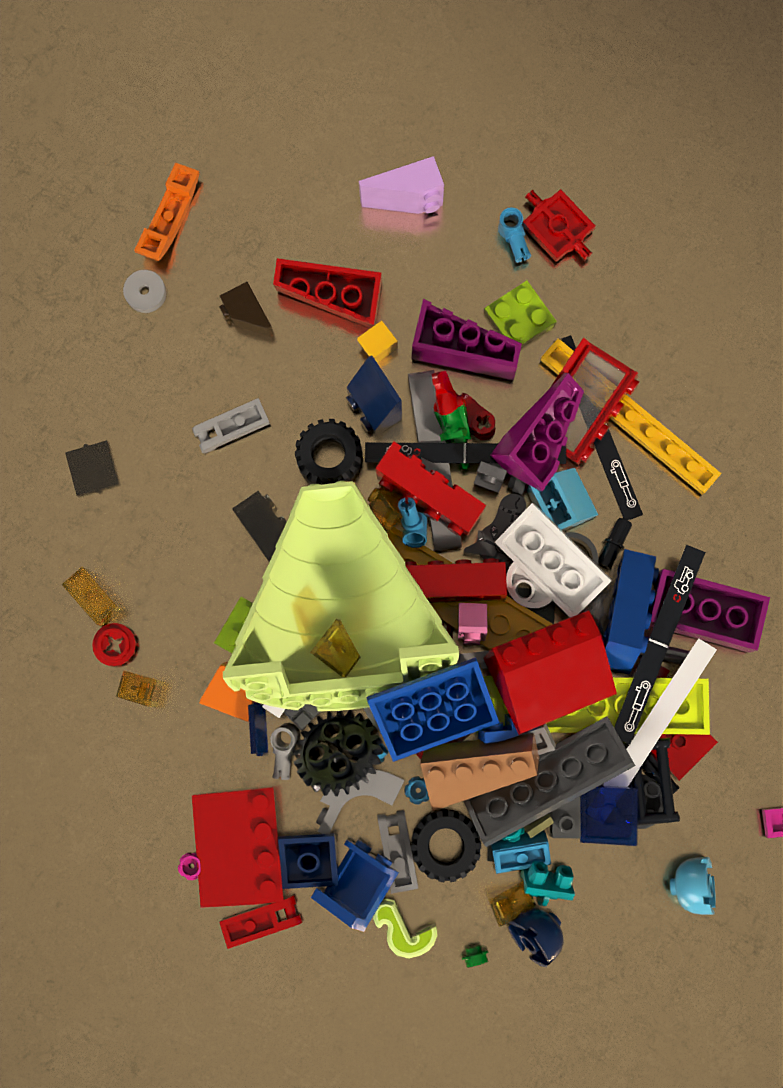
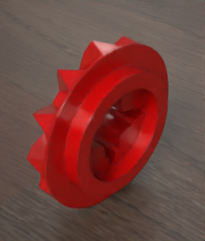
(102, 642)

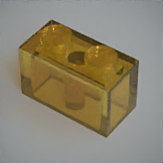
(92, 597)

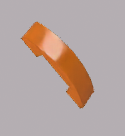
(170, 213)

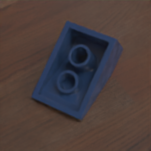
(374, 398)

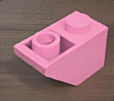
(472, 623)

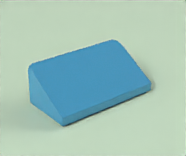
(520, 854)

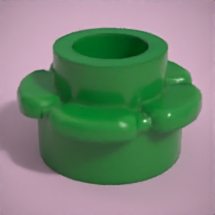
(475, 956)

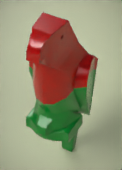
(450, 411)

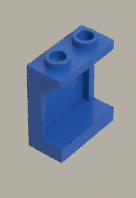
(360, 888)

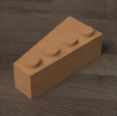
(474, 768)

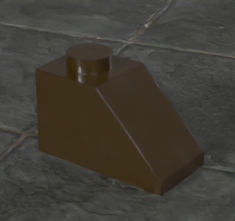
(244, 310)

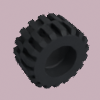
(323, 433)
(470, 845)

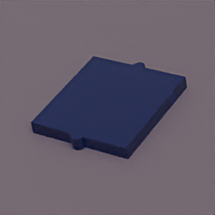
(257, 729)

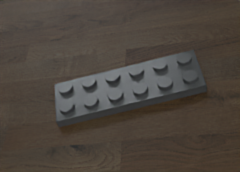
(562, 776)

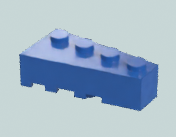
(629, 610)

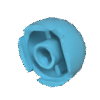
(695, 886)

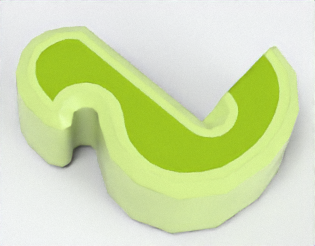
(398, 935)

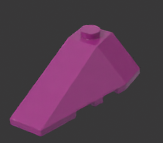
(535, 441)

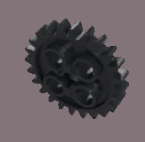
(351, 731)

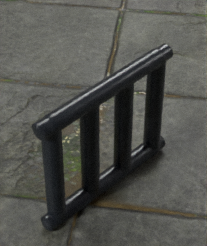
(669, 814)

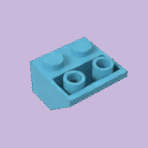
(564, 500)

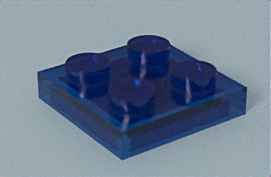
(610, 816)

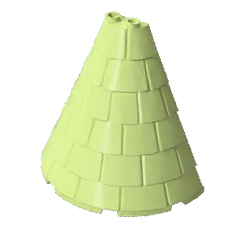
(327, 568)

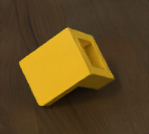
(378, 341)

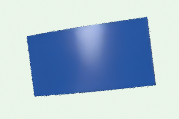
(499, 731)

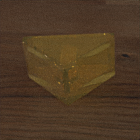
(337, 649)
(139, 689)
(509, 902)

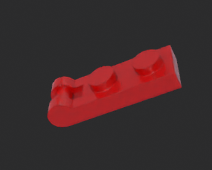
(259, 922)

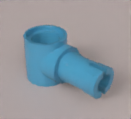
(515, 234)
(413, 524)

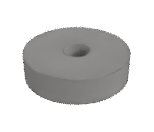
(136, 283)

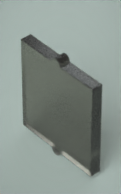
(92, 468)

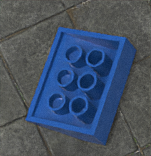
(433, 709)

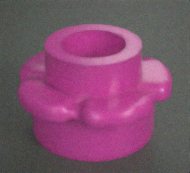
(185, 870)

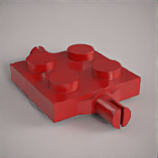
(558, 225)

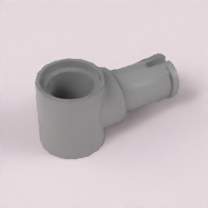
(283, 751)

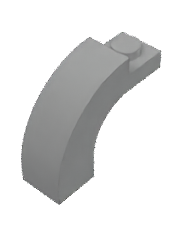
(380, 785)

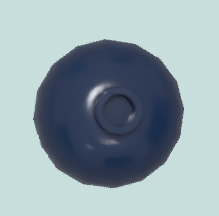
(539, 934)

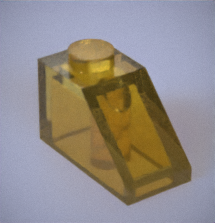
(385, 507)

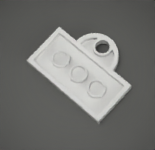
(549, 564)

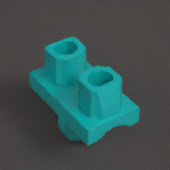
(546, 884)

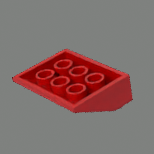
(552, 672)
(237, 847)

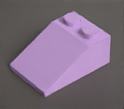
(405, 189)

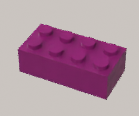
(716, 613)

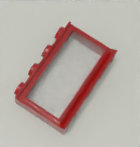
(604, 387)

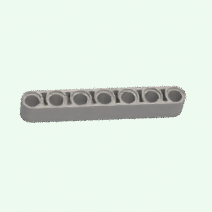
(428, 431)

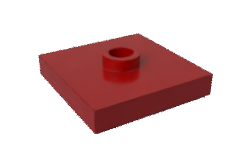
(686, 751)

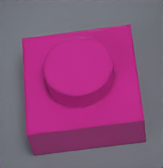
(773, 822)

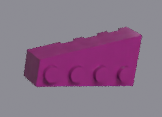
(462, 344)

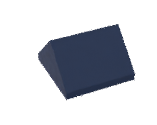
(308, 860)

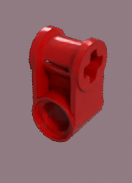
(479, 415)

